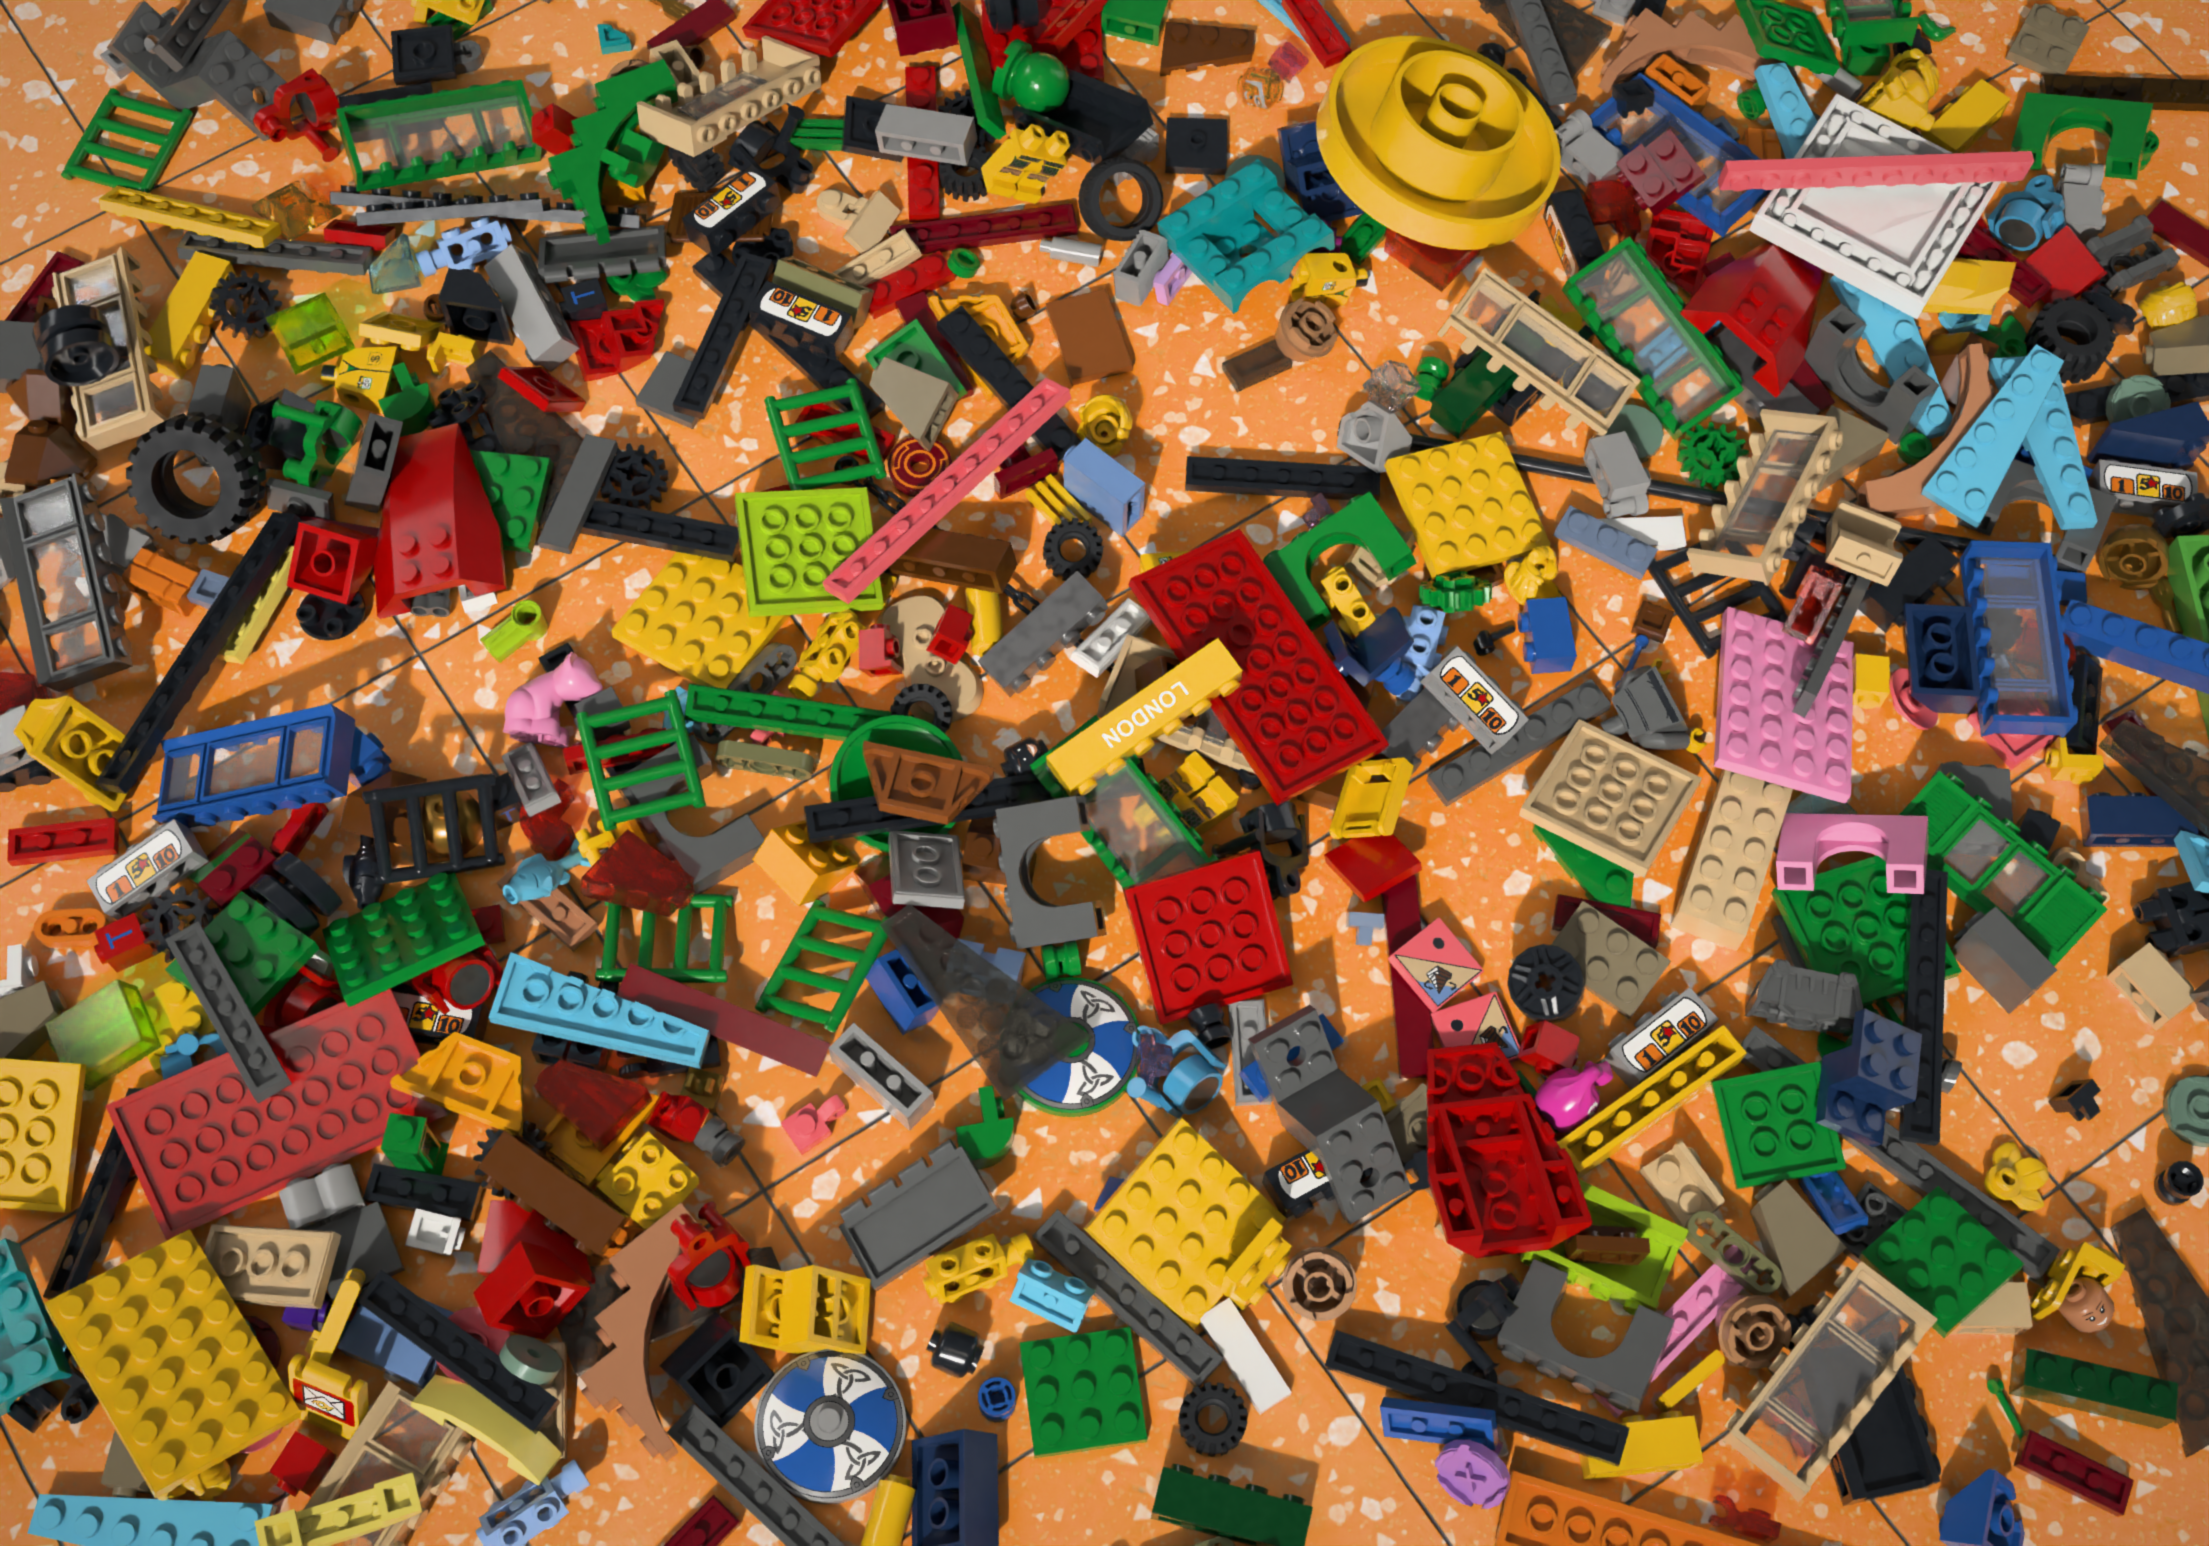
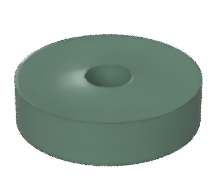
(530, 1359)

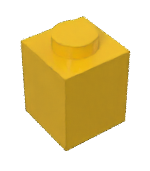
(1870, 680)

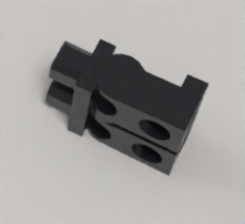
(2179, 918)
(551, 1049)

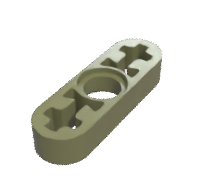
(764, 760)
(1749, 1252)

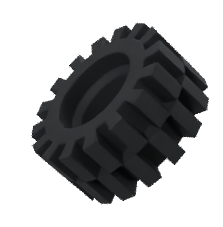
(701, 171)
(963, 185)
(1078, 531)
(927, 693)
(1220, 1397)

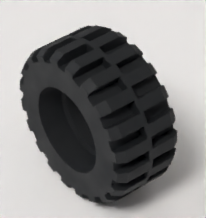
(162, 498)

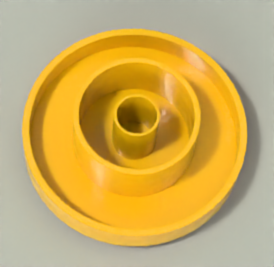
(1437, 142)

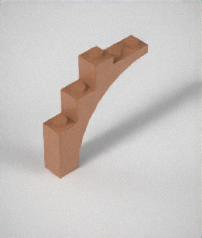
(1686, 42)
(1902, 493)
(628, 1325)

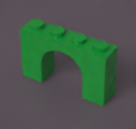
(2122, 122)
(1358, 524)

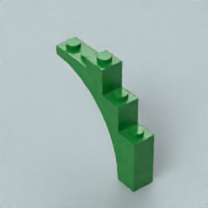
(579, 171)

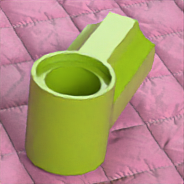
(512, 632)

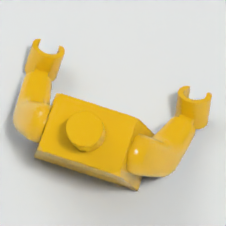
(1900, 99)

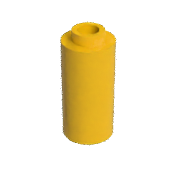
(986, 619)
(889, 1512)

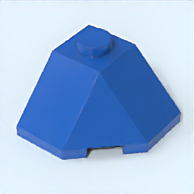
(1982, 1514)

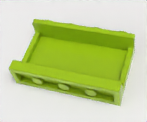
(1621, 1283)

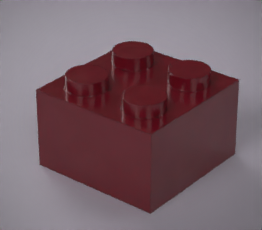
(922, 25)

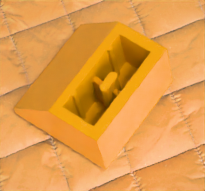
(801, 867)

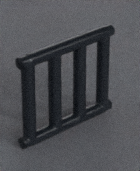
(1692, 620)
(412, 795)

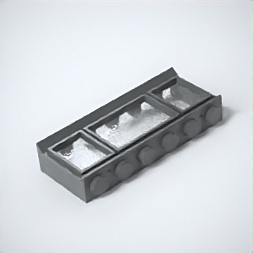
(66, 583)

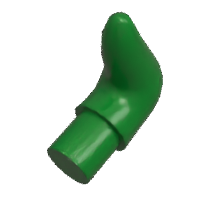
(1933, 31)

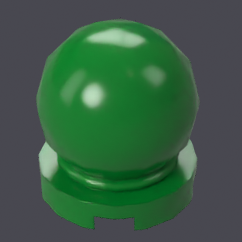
(1033, 79)

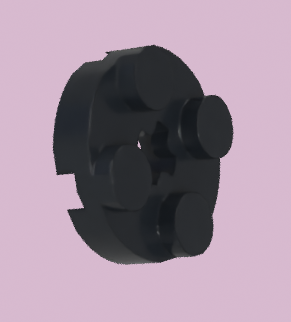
(2184, 519)

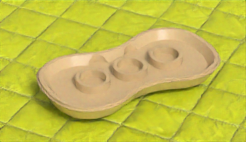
(913, 625)

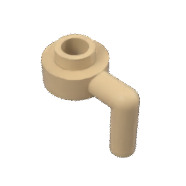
(2078, 867)

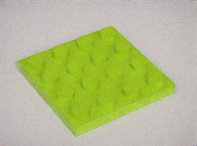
(796, 542)

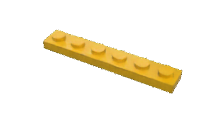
(190, 216)

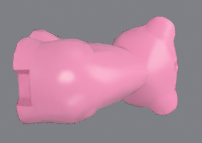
(535, 706)

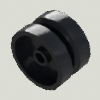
(1003, 12)
(75, 345)
(300, 891)

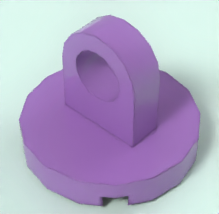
(1473, 1473)

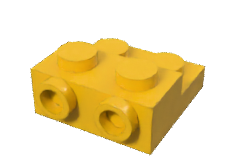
(175, 1013)
(1255, 1266)

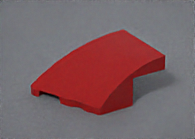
(1679, 247)
(617, 339)
(510, 1224)

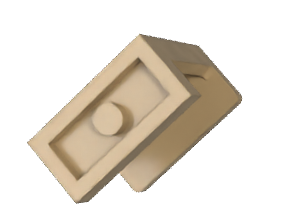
(1863, 543)

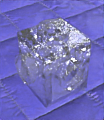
(1392, 385)

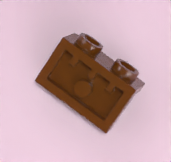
(1607, 1246)

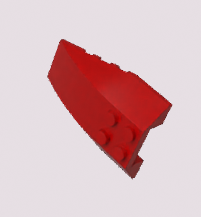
(1766, 303)
(435, 524)
(1494, 1160)

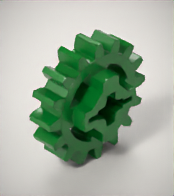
(1711, 456)
(1455, 592)

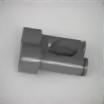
(432, 604)

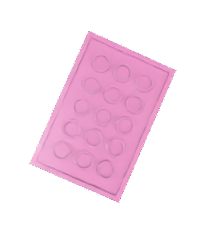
(1755, 708)

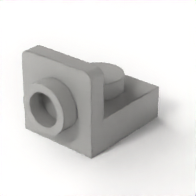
(1613, 10)

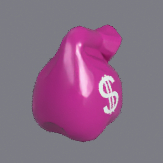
(1571, 1097)

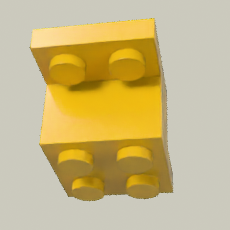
(805, 1310)

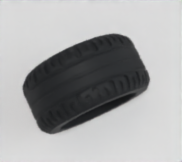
(1151, 198)

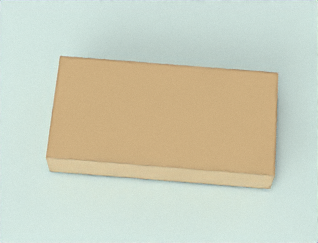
(871, 223)

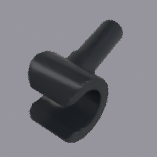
(1485, 640)

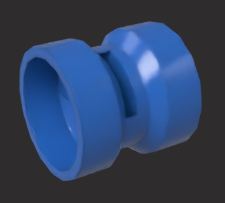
(1397, 677)
(995, 1406)

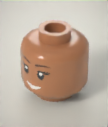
(2087, 1305)

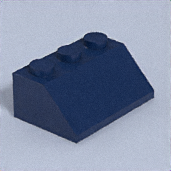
(1942, 657)
(955, 1489)

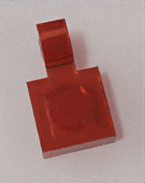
(1753, 1524)

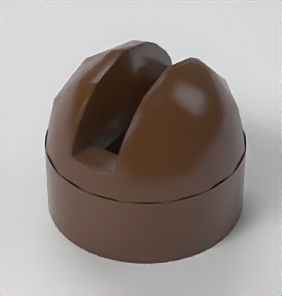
(696, 54)
(1023, 305)
(427, 309)

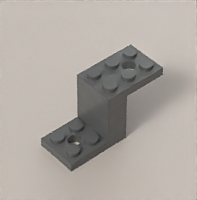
(217, 70)
(1330, 1114)

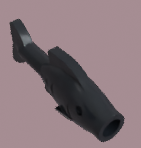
(360, 873)

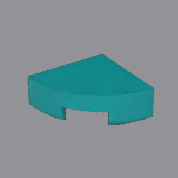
(612, 40)

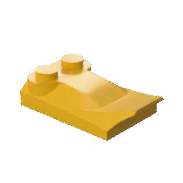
(1971, 286)
(71, 745)

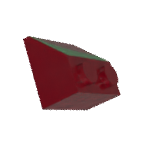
(233, 868)

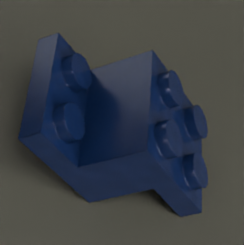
(1309, 176)
(1868, 1078)

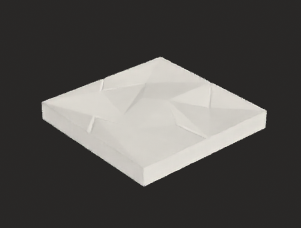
(1874, 236)

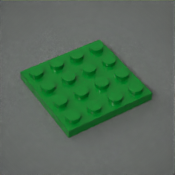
(1854, 928)
(401, 937)

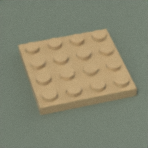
(1610, 797)

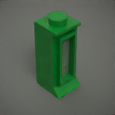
(413, 1145)

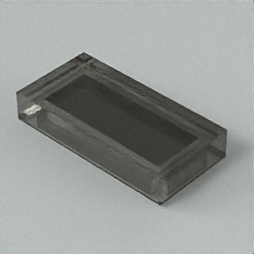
(1256, 365)

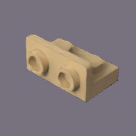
(1682, 1184)

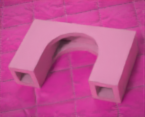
(1813, 837)

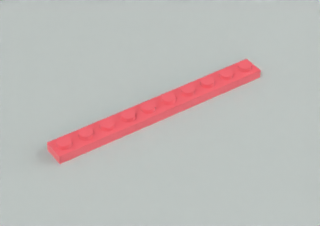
(1875, 170)
(946, 491)

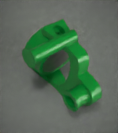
(327, 425)

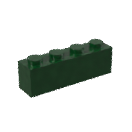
(1470, 394)
(2093, 1388)
(1229, 1510)

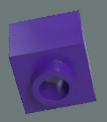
(307, 1318)

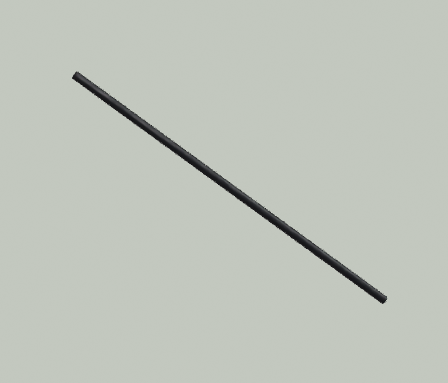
(1691, 494)

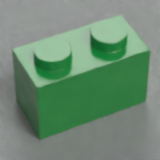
(1135, 19)

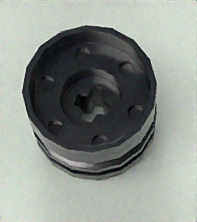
(1567, 988)

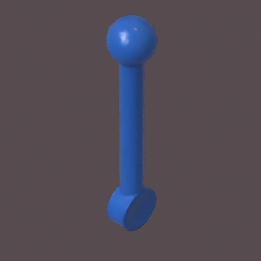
(1641, 643)

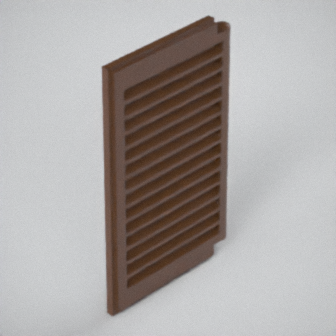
(686, 202)

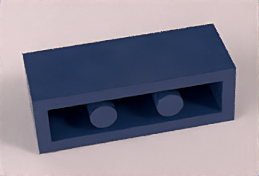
(2130, 821)

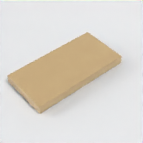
(273, 1264)

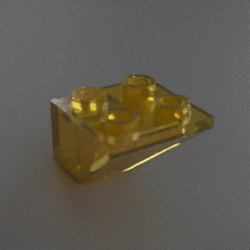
(297, 208)

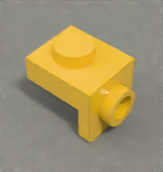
(453, 349)
(2071, 767)

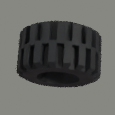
(2080, 323)

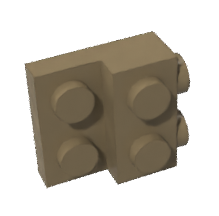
(2047, 41)

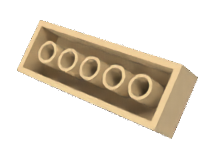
(1731, 859)

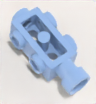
(472, 248)
(1427, 631)
(529, 1514)

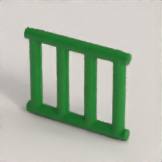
(100, 122)
(858, 415)
(603, 785)
(679, 972)
(847, 989)

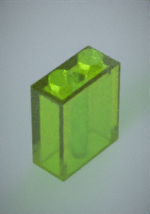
(310, 333)
(104, 1032)

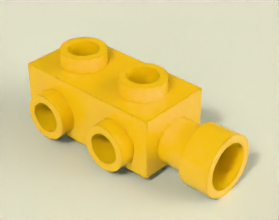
(1344, 595)
(829, 653)
(967, 1263)

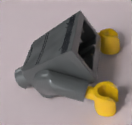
(1650, 712)

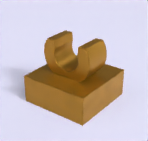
(703, 1087)

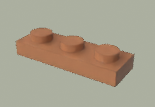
(557, 914)

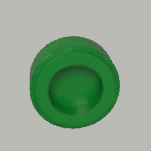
(963, 263)
(1914, 448)

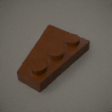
(1199, 45)

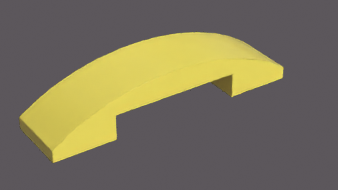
(465, 1407)
(344, 1517)

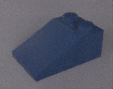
(2159, 439)

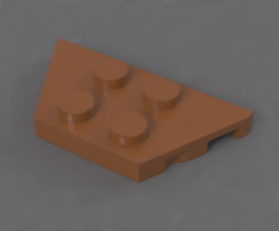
(922, 783)

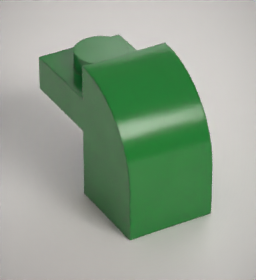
(634, 160)
(411, 404)
(991, 1140)

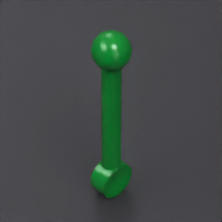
(1996, 1387)

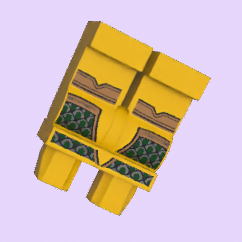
(1025, 163)
(1198, 794)

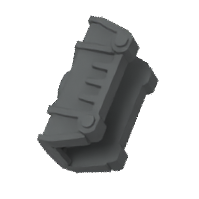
(2116, 248)
(1806, 999)

